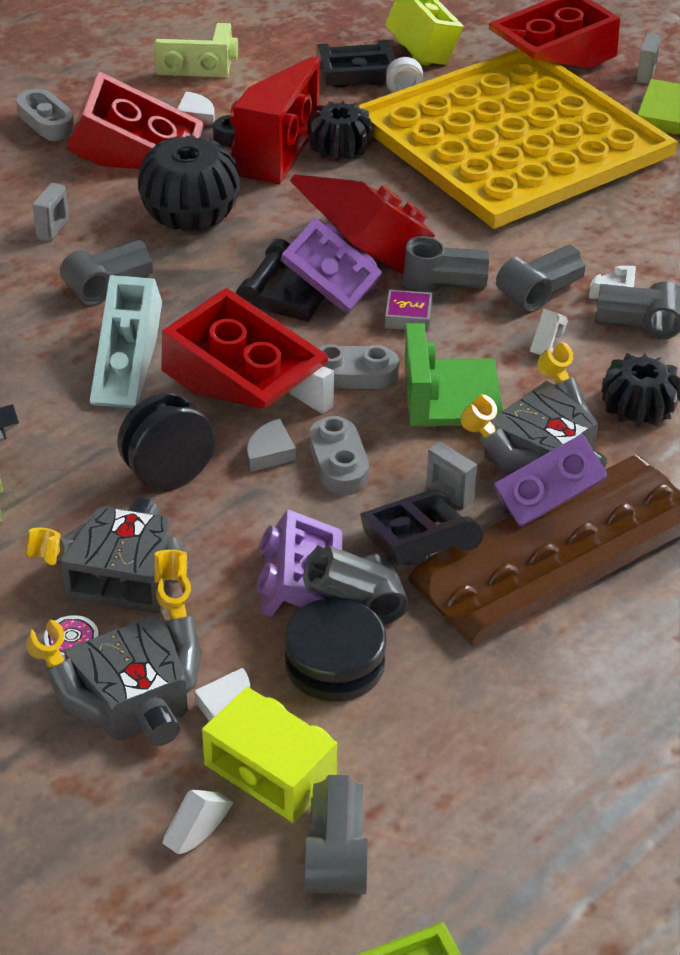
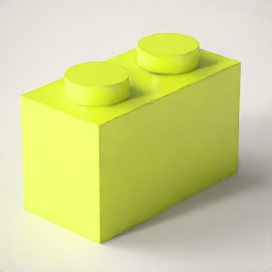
(424, 30)
(269, 752)

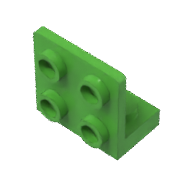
(443, 387)

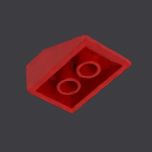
(562, 32)
(273, 121)
(123, 124)
(366, 216)
(236, 352)

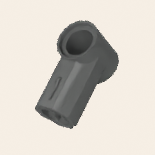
(432, 264)
(89, 274)
(534, 281)
(651, 308)
(364, 580)
(336, 846)

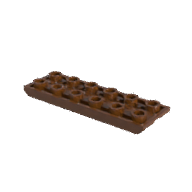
(553, 556)

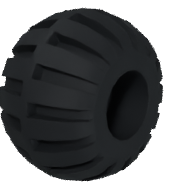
(188, 182)

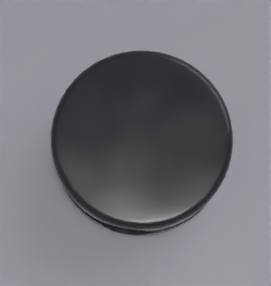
(166, 440)
(335, 649)

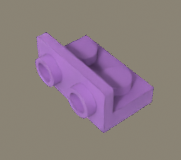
(331, 265)
(550, 481)
(285, 560)

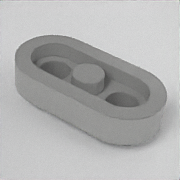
(45, 114)
(362, 366)
(339, 455)

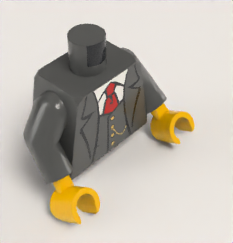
(537, 420)
(115, 556)
(130, 676)

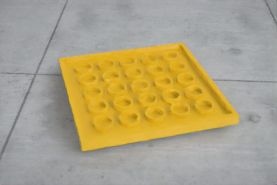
(514, 135)

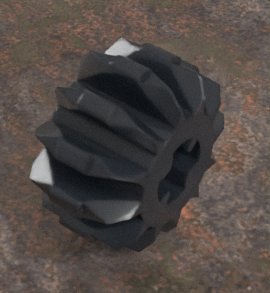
(339, 130)
(641, 389)

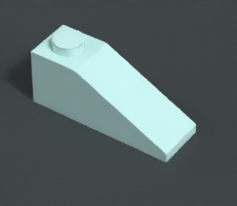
(126, 341)

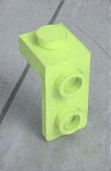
(197, 57)

